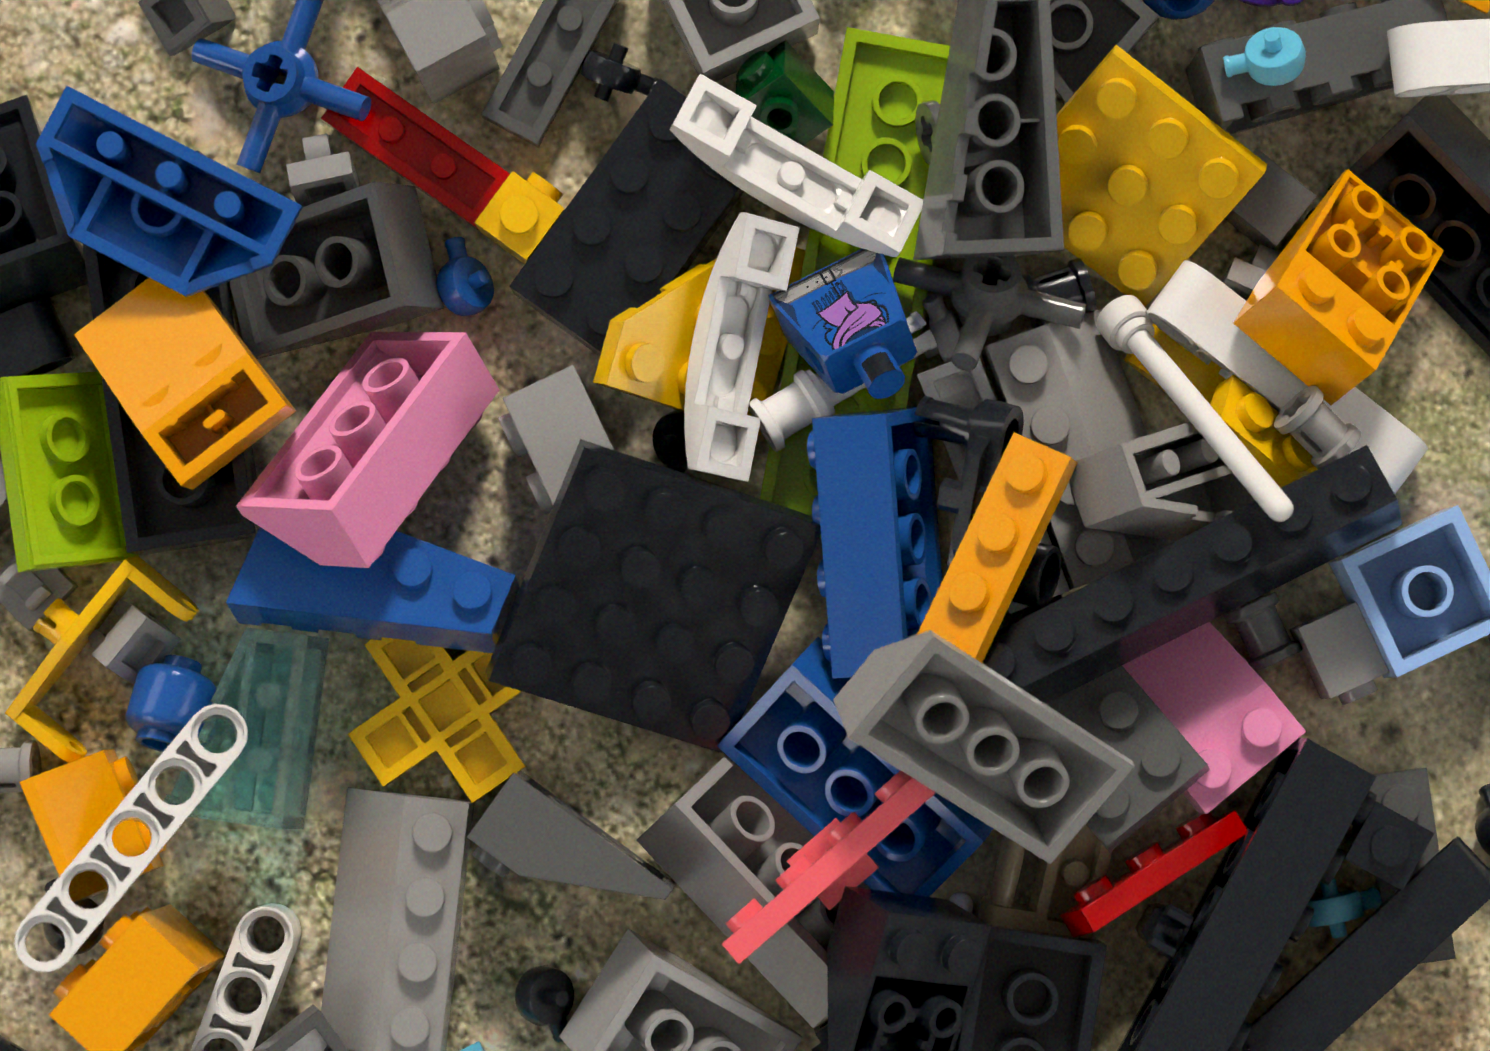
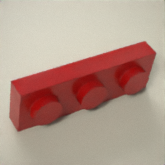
(420, 150)
(1151, 871)

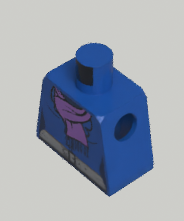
(849, 324)

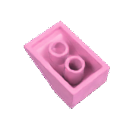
(1217, 708)

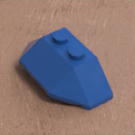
(157, 199)

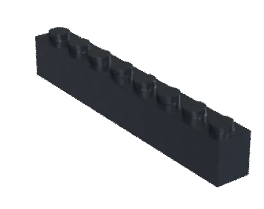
(1195, 579)

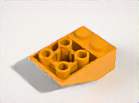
(1340, 289)
(184, 378)

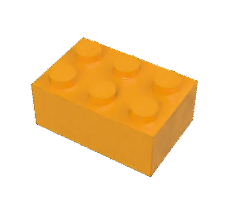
(139, 981)

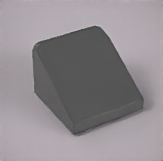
(185, 21)

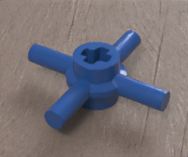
(274, 99)

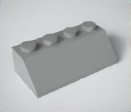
(1078, 405)
(980, 741)
(728, 847)
(396, 920)

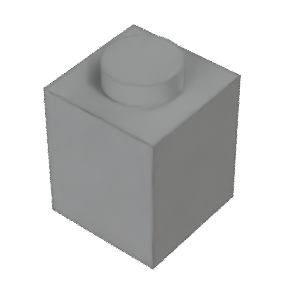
(1340, 653)

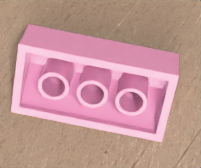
(371, 446)

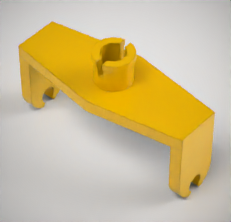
(70, 635)

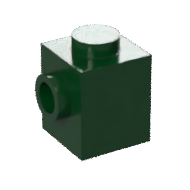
(786, 93)

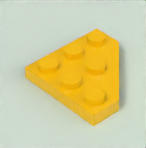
(651, 344)

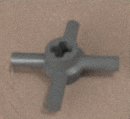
(987, 299)

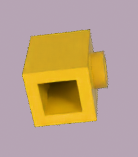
(521, 214)

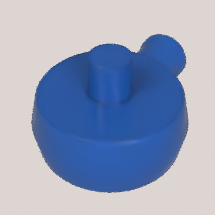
(464, 281)

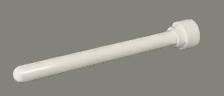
(1129, 329)

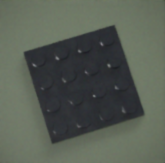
(653, 597)

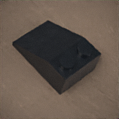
(34, 244)

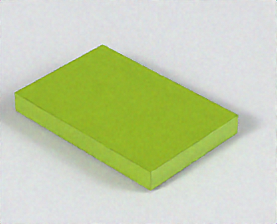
(60, 472)

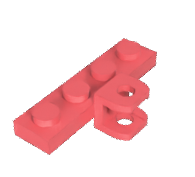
(826, 865)

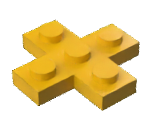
(442, 710)

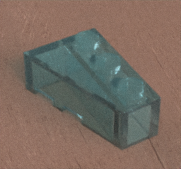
(278, 691)

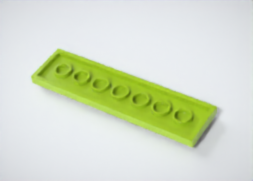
(873, 130)

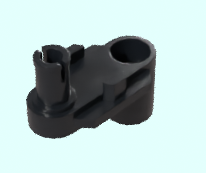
(985, 435)

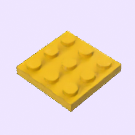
(1143, 176)

